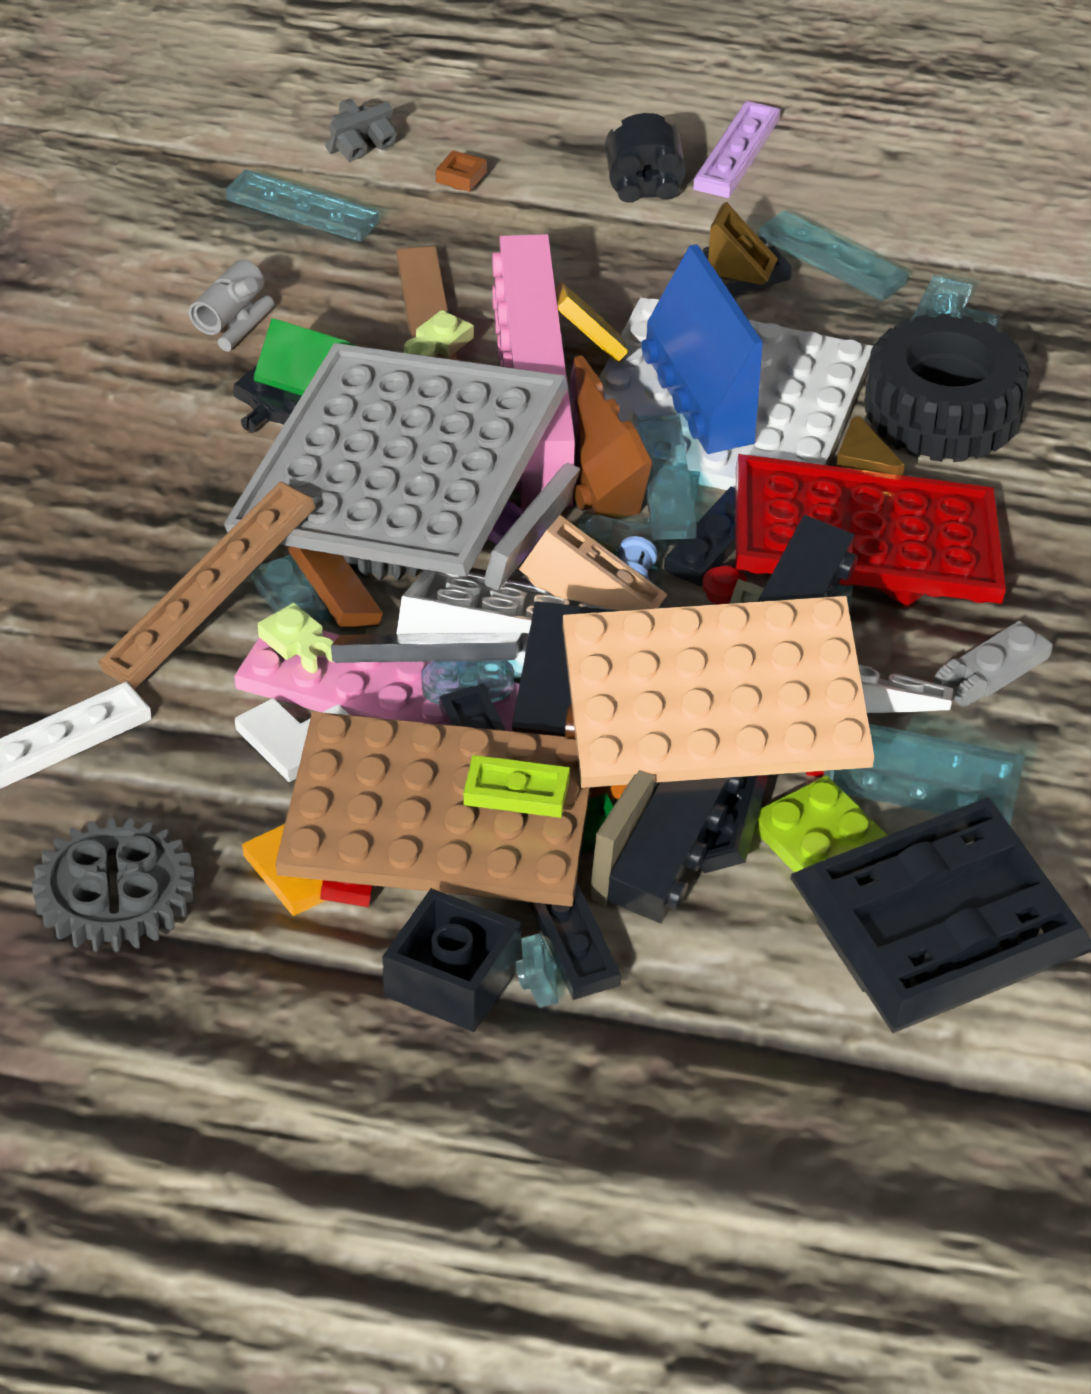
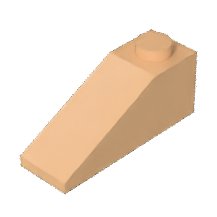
(584, 571)

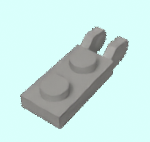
(994, 663)

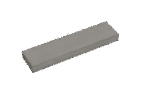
(531, 526)

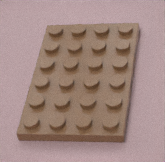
(389, 811)

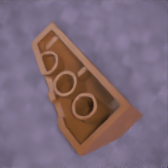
(606, 450)

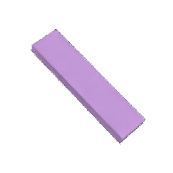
(736, 149)

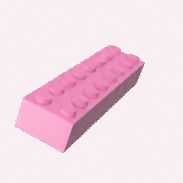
(532, 341)

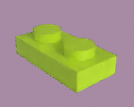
(516, 786)

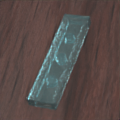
(302, 205)
(833, 255)
(668, 483)

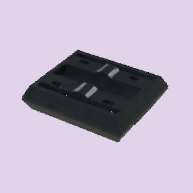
(941, 908)

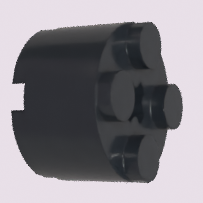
(645, 158)

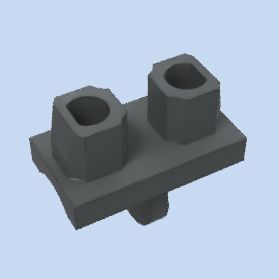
(360, 124)

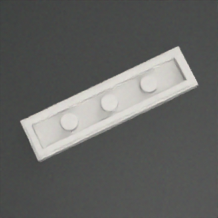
(70, 732)

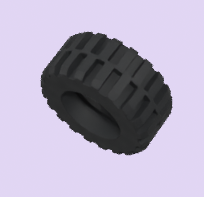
(946, 387)

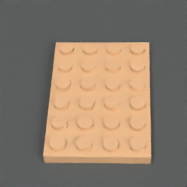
(716, 691)

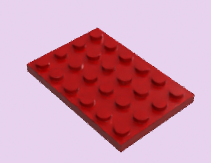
(906, 528)

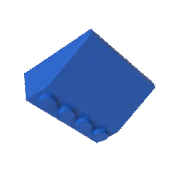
(706, 355)

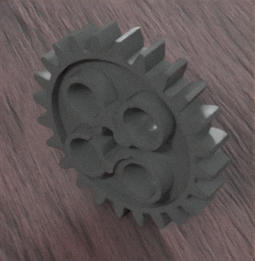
(75, 884)

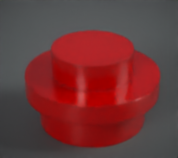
(720, 583)

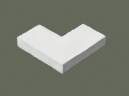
(277, 735)

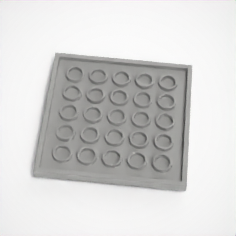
(405, 455)

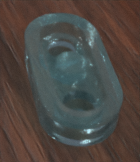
(450, 676)

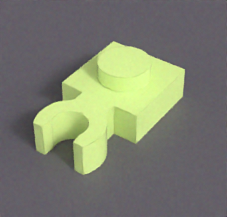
(440, 335)
(294, 633)

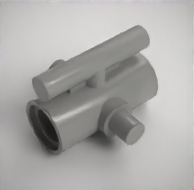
(230, 304)

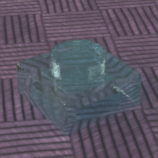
(537, 970)

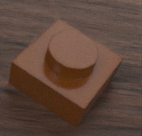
(461, 171)

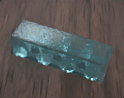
(933, 773)

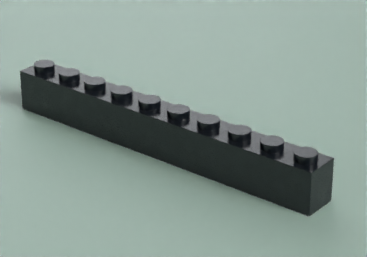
(682, 813)

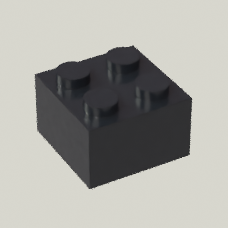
(451, 959)

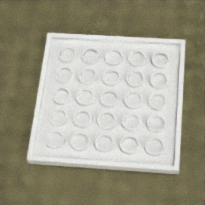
(802, 398)

